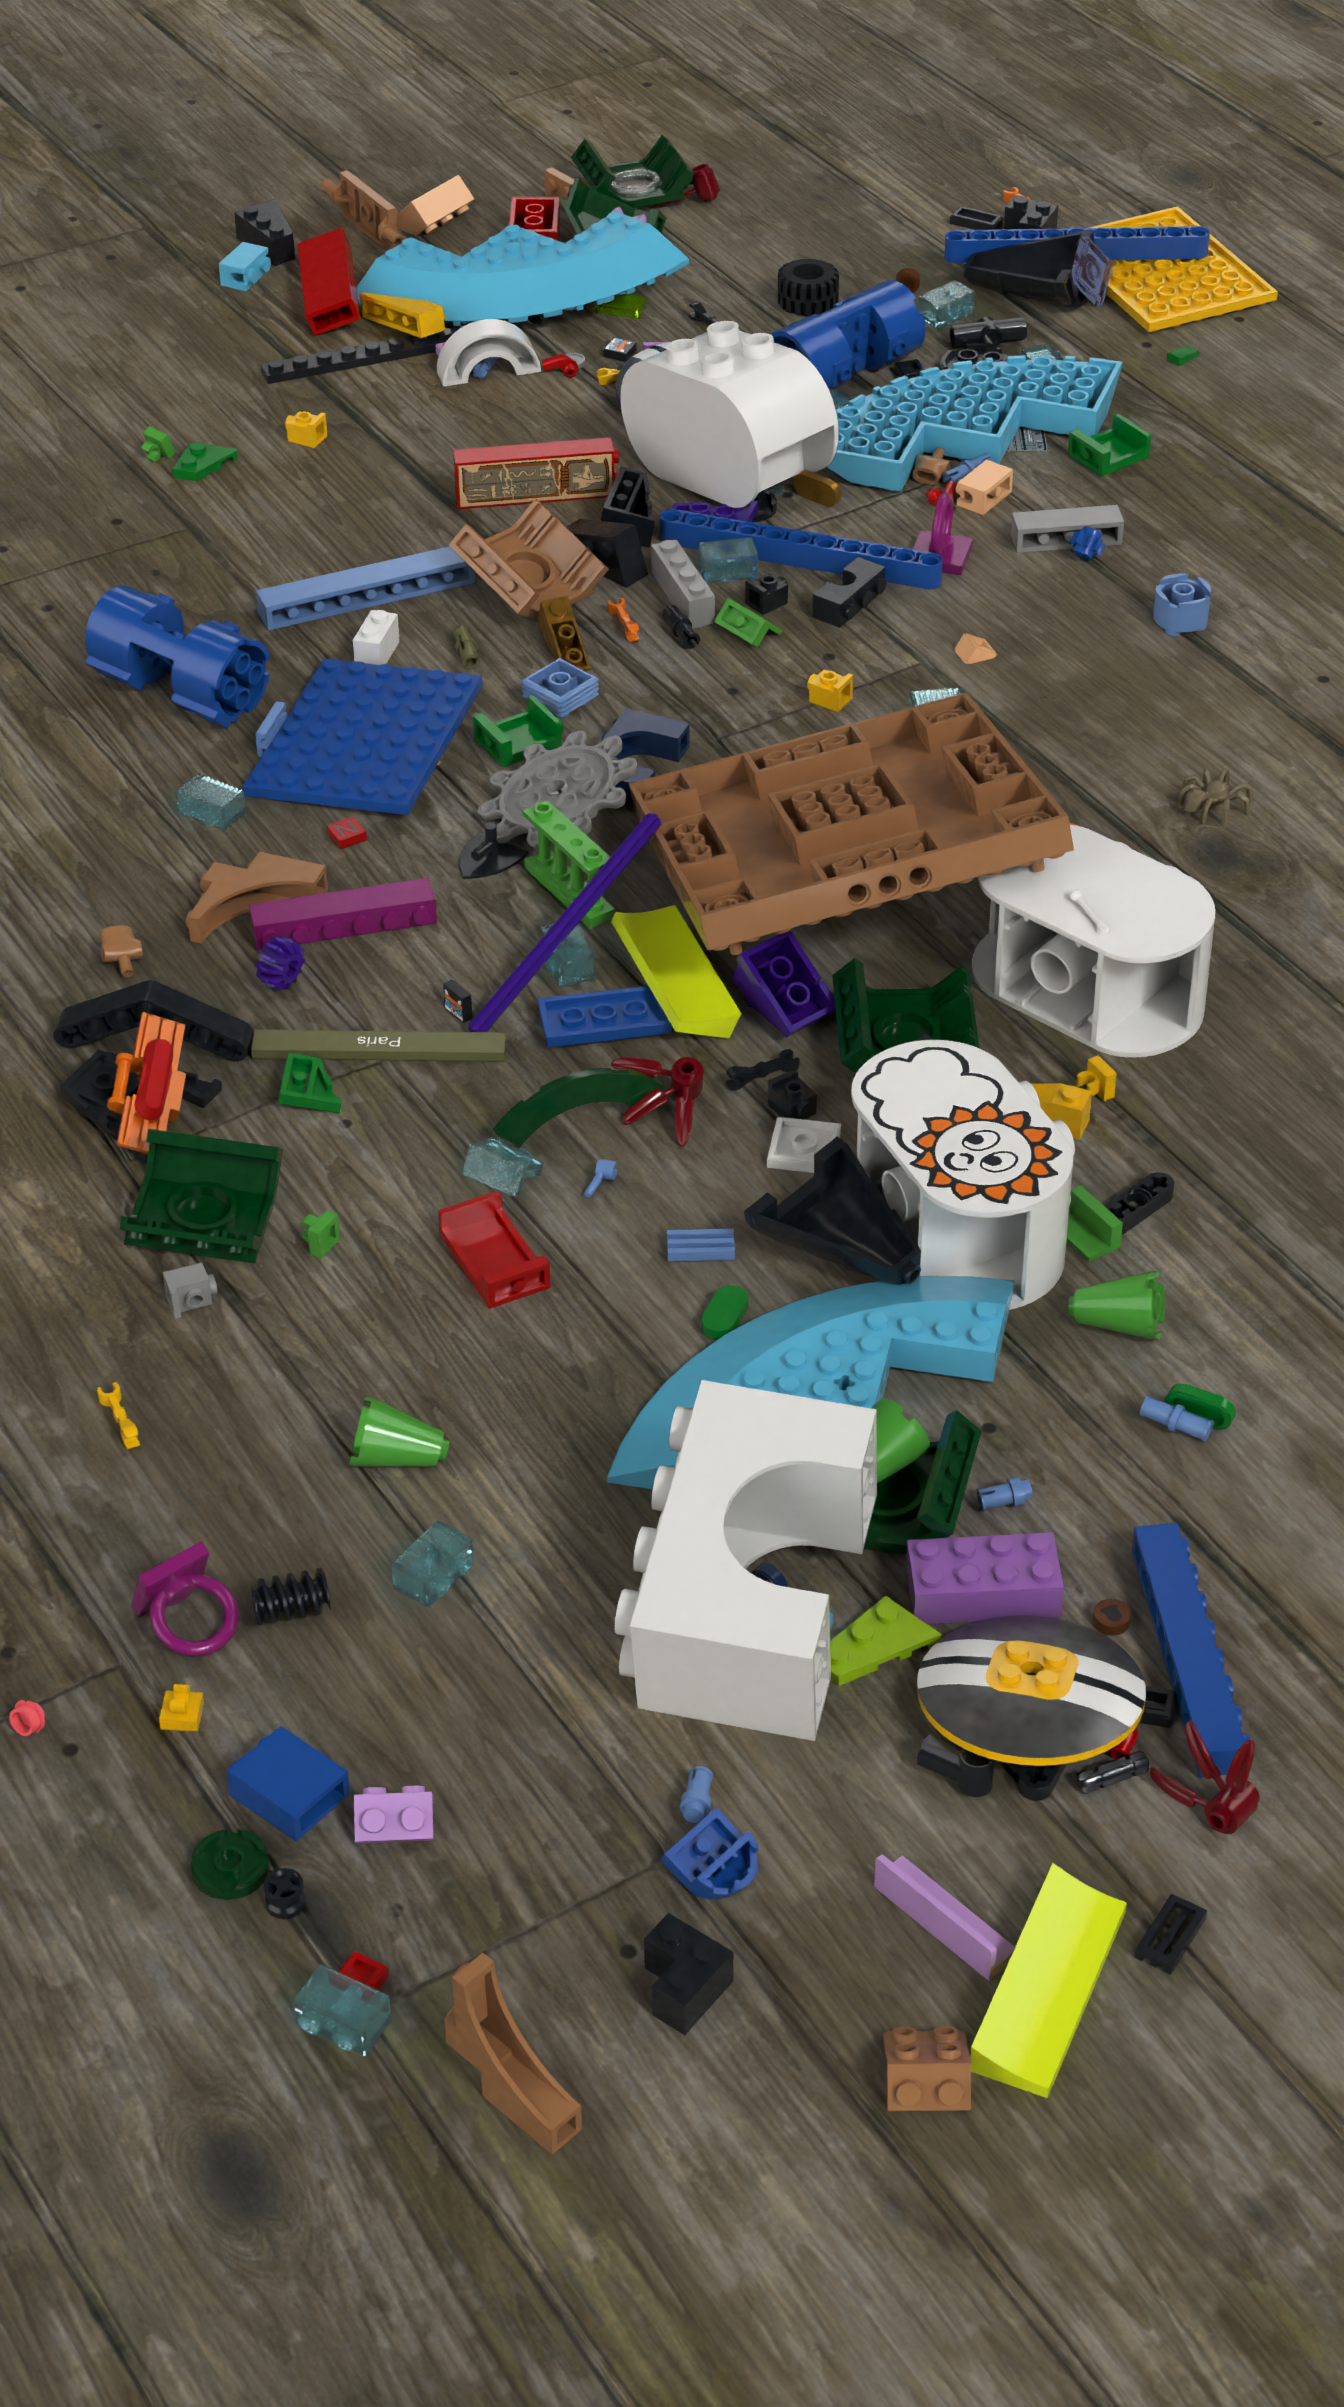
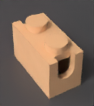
(984, 487)

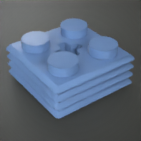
(561, 687)

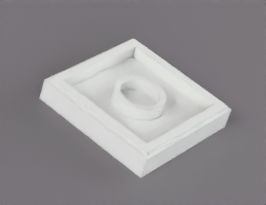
(797, 1141)

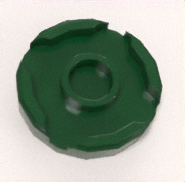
(230, 1864)

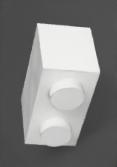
(376, 638)

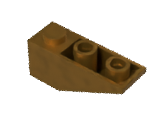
(562, 632)

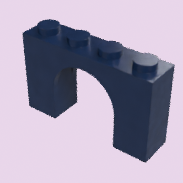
(648, 735)

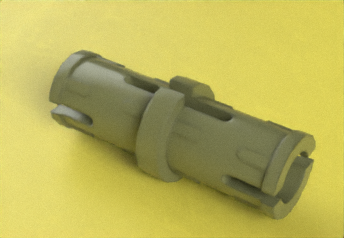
(466, 647)

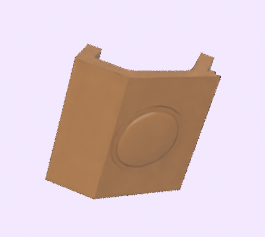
(532, 561)

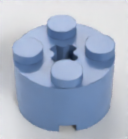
(1181, 604)

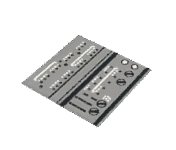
(1027, 440)

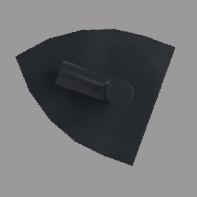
(486, 856)

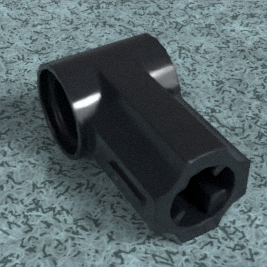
(969, 1769)

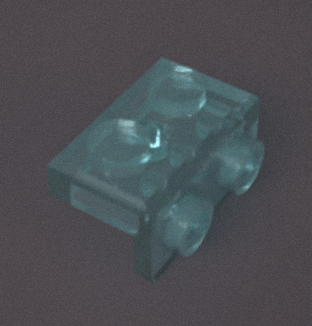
(500, 1166)

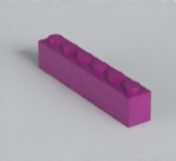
(345, 913)

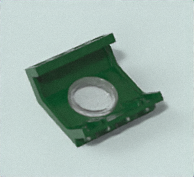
(637, 183)

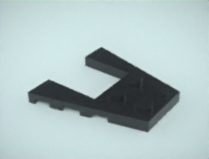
(94, 1084)

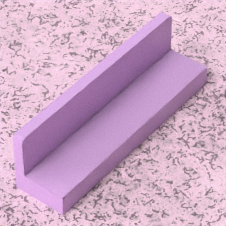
(943, 1916)

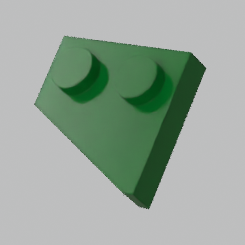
(202, 459)
(307, 1084)

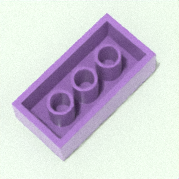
(984, 1577)

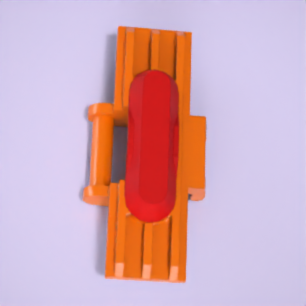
(159, 1085)

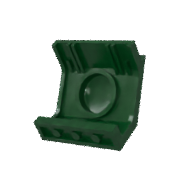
(885, 1018)
(204, 1196)
(928, 1493)

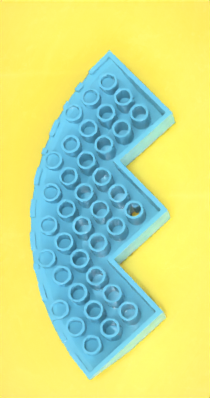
(527, 272)
(968, 413)
(832, 1351)

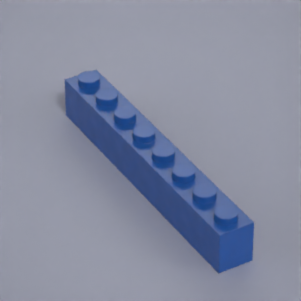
(1188, 1640)

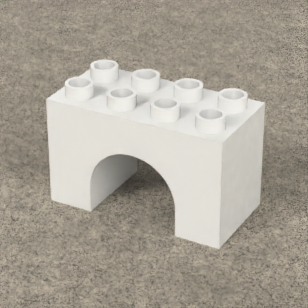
(746, 1481)

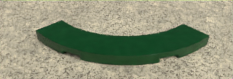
(571, 1092)

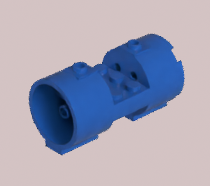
(858, 333)
(143, 637)

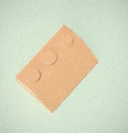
(435, 207)

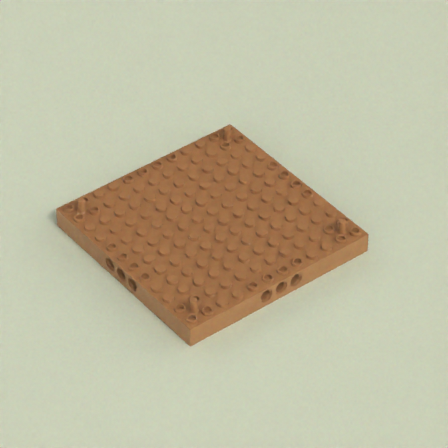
(848, 820)

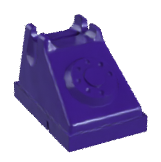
(783, 984)

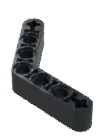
(123, 1008)

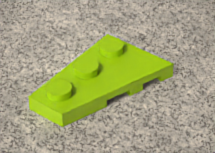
(877, 1637)

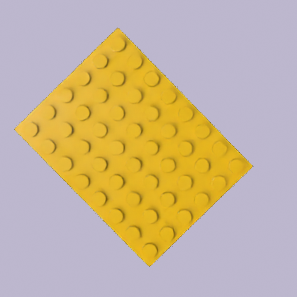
(1183, 290)

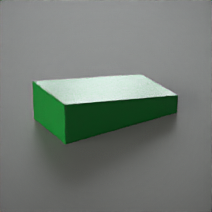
(1182, 355)

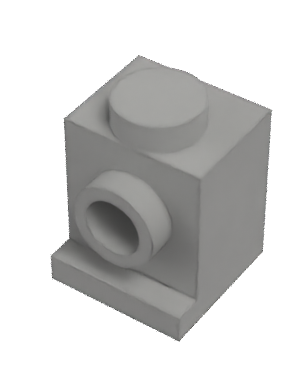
(188, 1288)

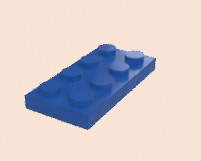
(601, 1016)

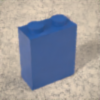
(287, 1783)

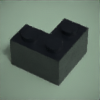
(1030, 214)
(690, 1972)

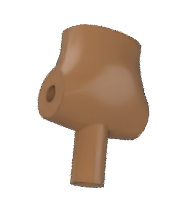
(930, 468)
(120, 946)

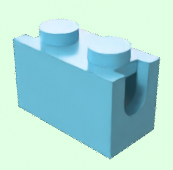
(244, 266)

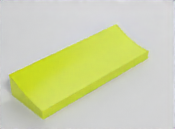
(678, 972)
(1046, 1984)

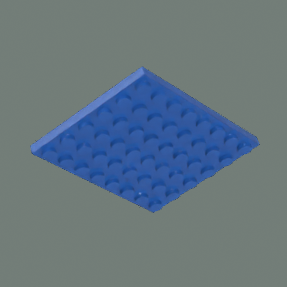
(364, 736)

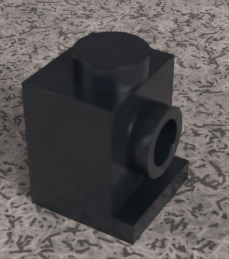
(766, 593)
(791, 1096)

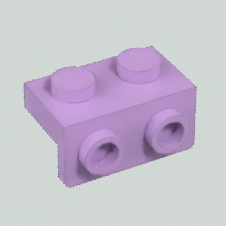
(393, 1816)

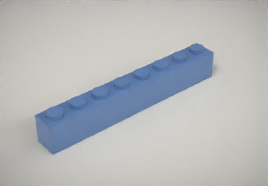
(362, 587)

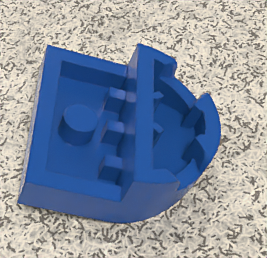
(713, 1858)

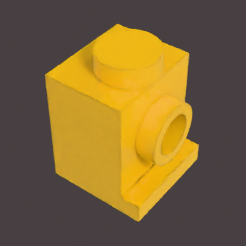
(306, 428)
(830, 689)

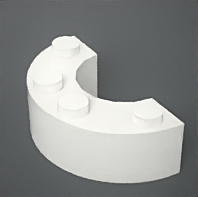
(485, 340)

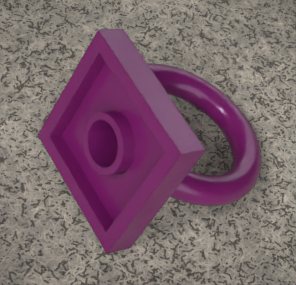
(951, 548)
(174, 1582)

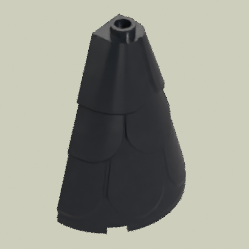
(1031, 269)
(841, 1219)

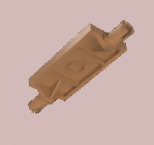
(365, 209)

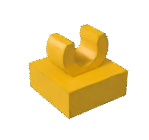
(1099, 1078)
(181, 1709)

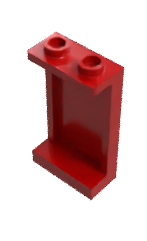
(492, 1250)

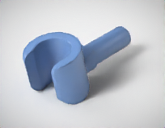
(604, 1170)

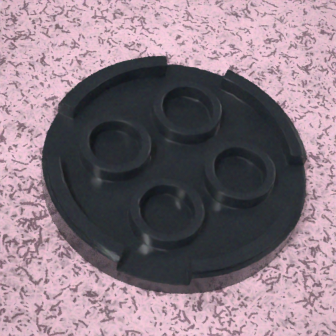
(974, 352)

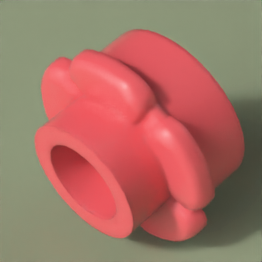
(27, 1718)

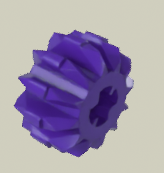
(280, 962)

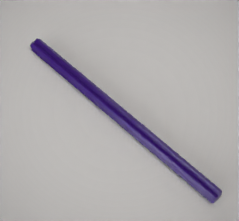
(565, 924)

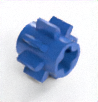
(1087, 543)

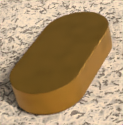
(817, 488)

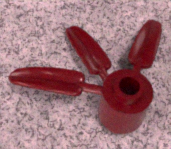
(704, 185)
(685, 1085)
(1236, 1798)

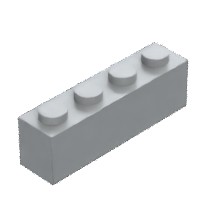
(1054, 528)
(682, 583)

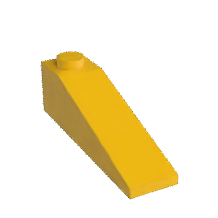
(404, 314)
(1066, 1104)

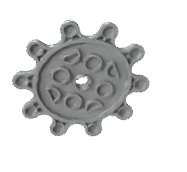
(581, 772)

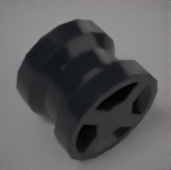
(277, 1887)

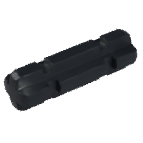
(1112, 1772)

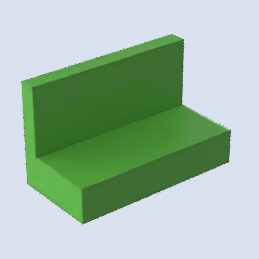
(744, 622)
(1091, 1226)

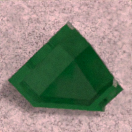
(589, 207)

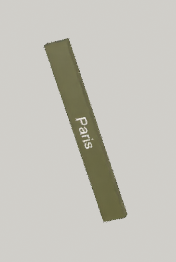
(380, 1045)

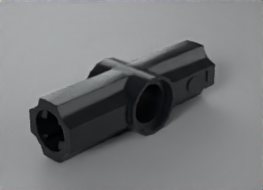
(1000, 331)

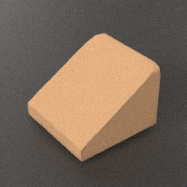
(974, 649)

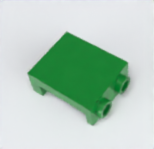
(1112, 448)
(511, 736)

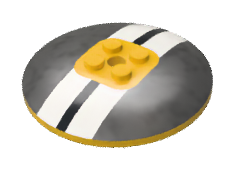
(1073, 1709)

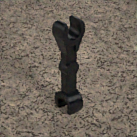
(701, 314)
(743, 1075)

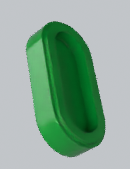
(724, 1311)
(1203, 1404)

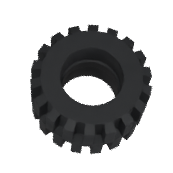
(808, 286)

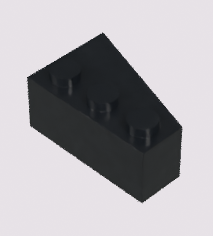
(268, 228)
(631, 503)
(615, 546)

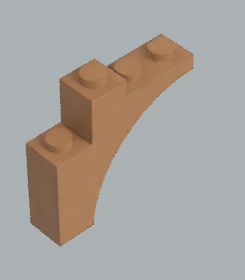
(231, 889)
(510, 2071)

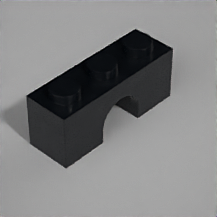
(840, 603)

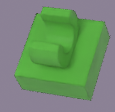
(157, 445)
(321, 1232)

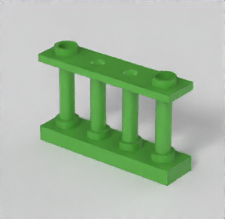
(551, 867)

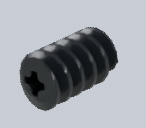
(290, 1596)

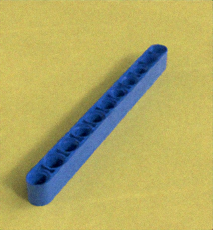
(1115, 243)
(804, 548)

